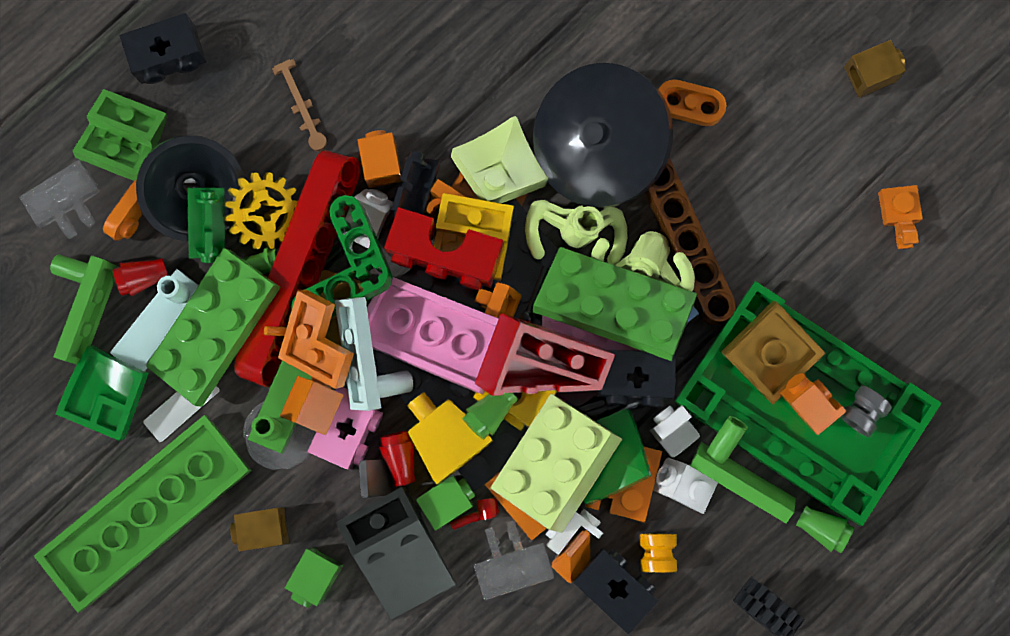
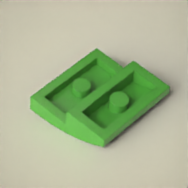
(119, 134)

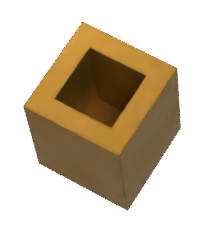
(875, 68)
(259, 529)

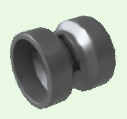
(866, 411)

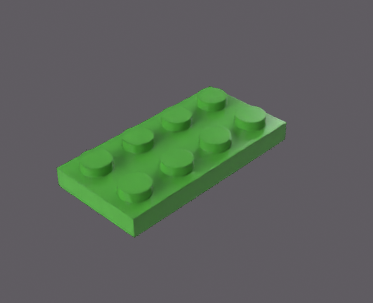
(615, 303)
(212, 327)

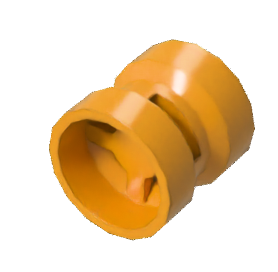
(658, 552)

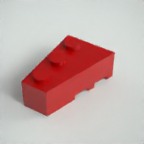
(540, 359)

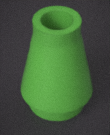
(488, 413)
(826, 529)

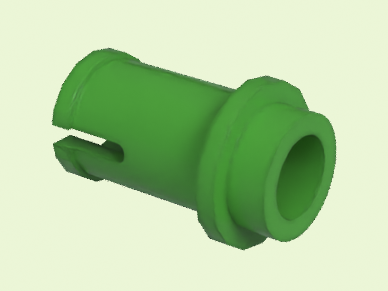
(263, 261)

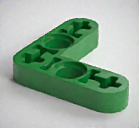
(361, 263)

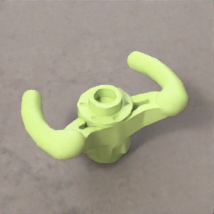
(578, 227)
(650, 259)

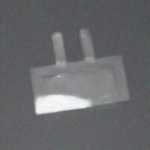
(60, 195)
(514, 569)

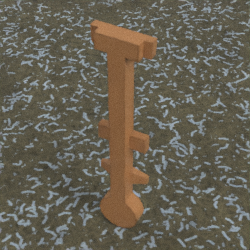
(317, 140)

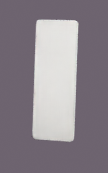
(172, 415)

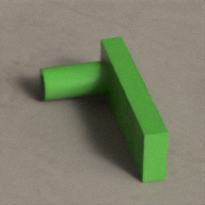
(86, 312)
(270, 428)
(717, 465)

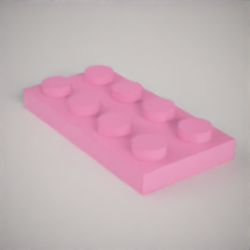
(431, 332)

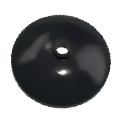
(168, 166)

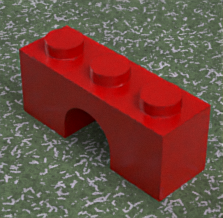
(472, 262)

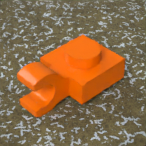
(901, 209)

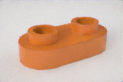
(691, 99)
(124, 217)

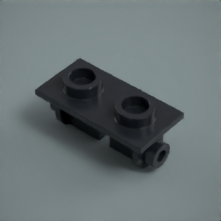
(417, 179)

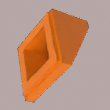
(573, 557)

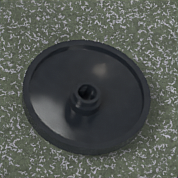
(603, 135)

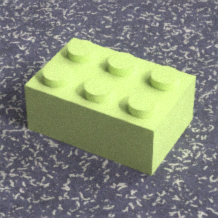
(556, 464)

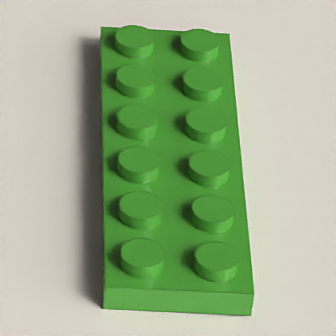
(142, 513)

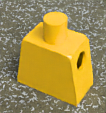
(443, 437)

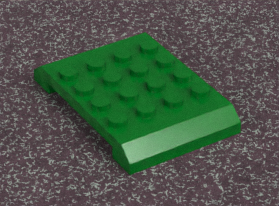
(839, 463)

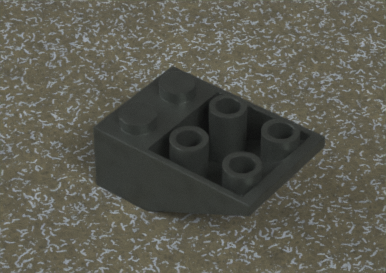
(396, 552)

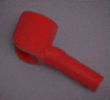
(486, 510)

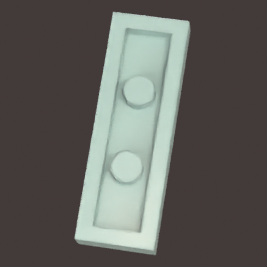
(155, 321)
(362, 381)

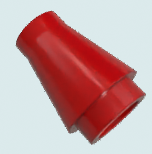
(139, 275)
(399, 456)

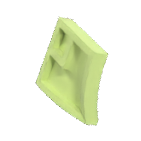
(500, 164)

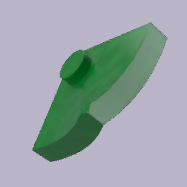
(102, 393)
(628, 462)

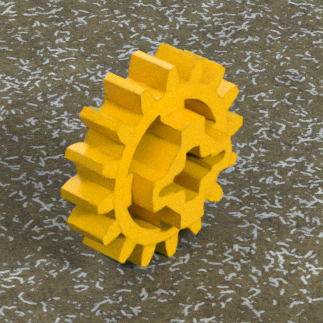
(259, 194)

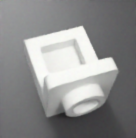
(377, 209)
(674, 430)
(685, 485)
(559, 540)

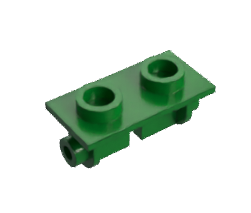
(206, 223)

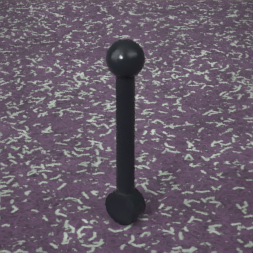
(546, 263)

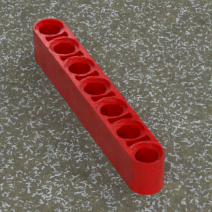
(298, 260)

